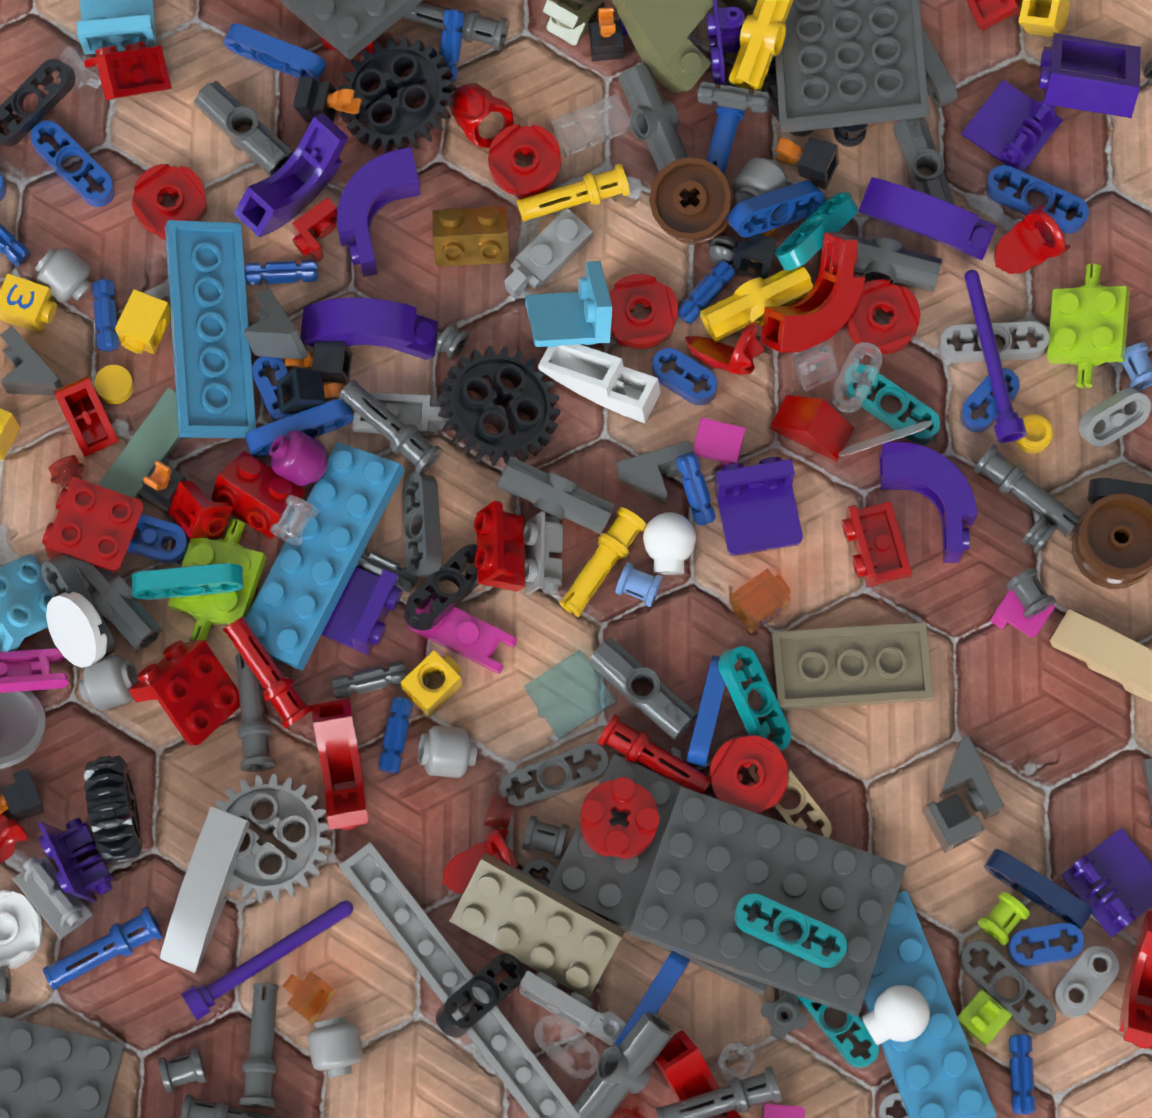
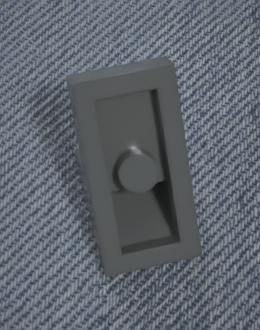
(274, 332)
(31, 372)
(645, 470)
(969, 770)

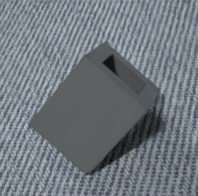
(952, 822)

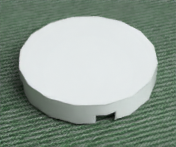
(75, 629)
(19, 929)

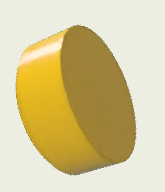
(114, 384)
(1038, 434)

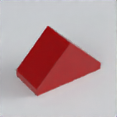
(86, 416)
(813, 425)

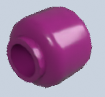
(298, 458)

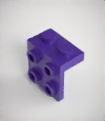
(758, 506)
(363, 609)

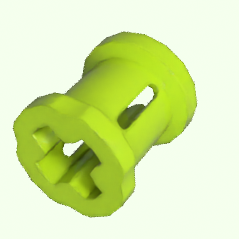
(1003, 918)

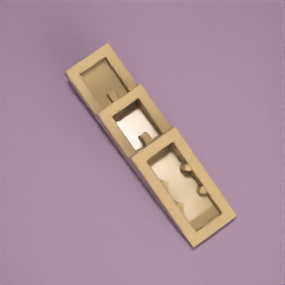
(1106, 652)

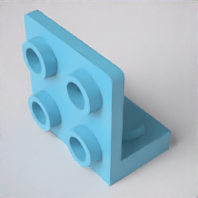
(115, 24)
(573, 316)
(22, 601)

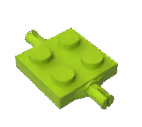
(1088, 325)
(220, 607)

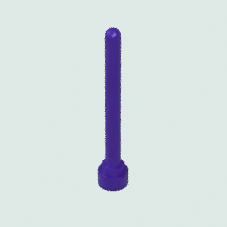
(1009, 425)
(202, 997)

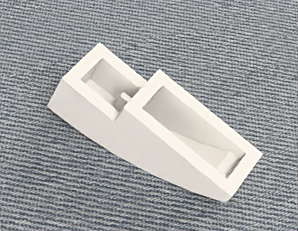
(602, 379)

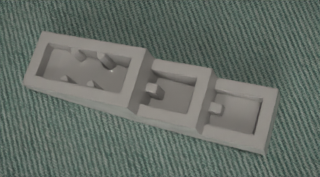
(204, 890)

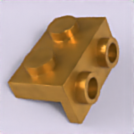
(470, 236)

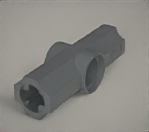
(230, 114)
(651, 116)
(918, 152)
(890, 261)
(555, 495)
(118, 605)
(660, 705)
(624, 1067)

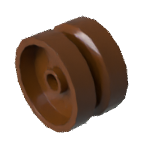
(680, 183)
(1097, 537)

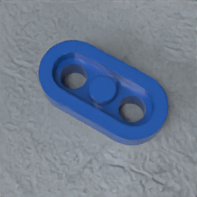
(153, 536)

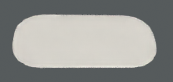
(885, 438)

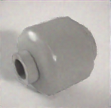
(757, 178)
(64, 274)
(108, 682)
(446, 751)
(335, 1046)

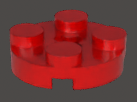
(524, 140)
(171, 181)
(653, 295)
(890, 299)
(744, 753)
(619, 796)

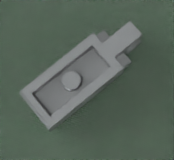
(548, 253)
(408, 408)
(571, 1008)

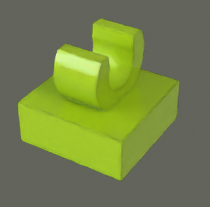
(983, 1017)

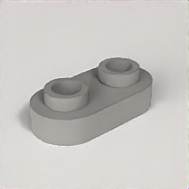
(1113, 418)
(1086, 980)

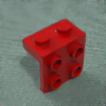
(93, 525)
(190, 689)

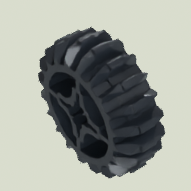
(112, 809)

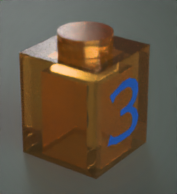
(760, 600)

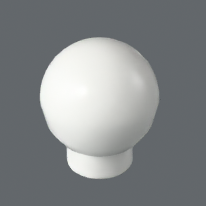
(669, 541)
(898, 1015)

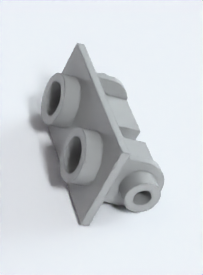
(541, 537)
(41, 887)

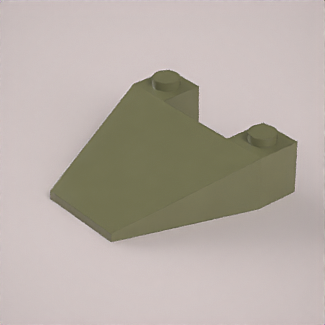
(661, 33)

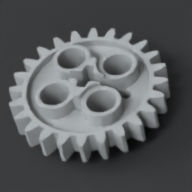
(289, 810)

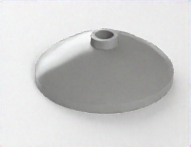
(20, 726)

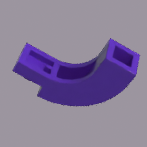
(297, 183)
(371, 188)
(927, 217)
(370, 323)
(938, 479)

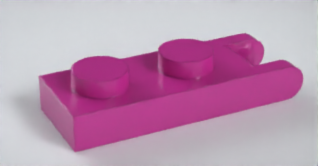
(468, 637)
(30, 670)

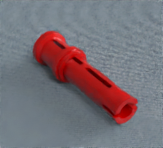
(277, 688)
(634, 752)

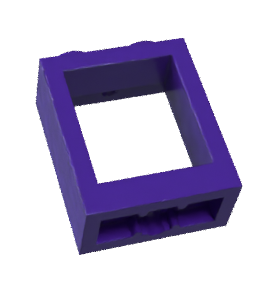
(1087, 90)

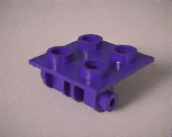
(723, 37)
(1012, 126)
(67, 849)
(1113, 882)

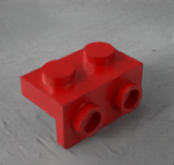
(254, 492)
(877, 544)

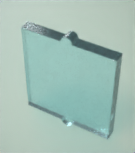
(569, 694)

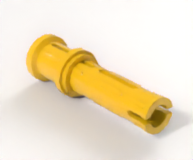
(593, 185)
(611, 548)

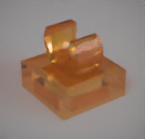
(308, 996)

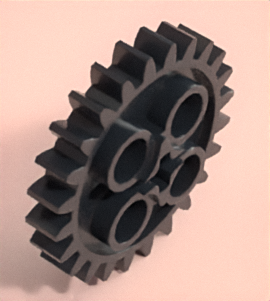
(406, 123)
(528, 396)

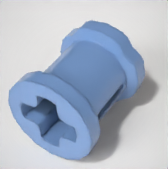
(1138, 366)
(639, 584)

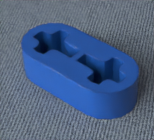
(689, 369)
(268, 392)
(983, 394)
(1047, 954)

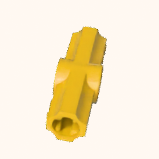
(760, 40)
(752, 298)

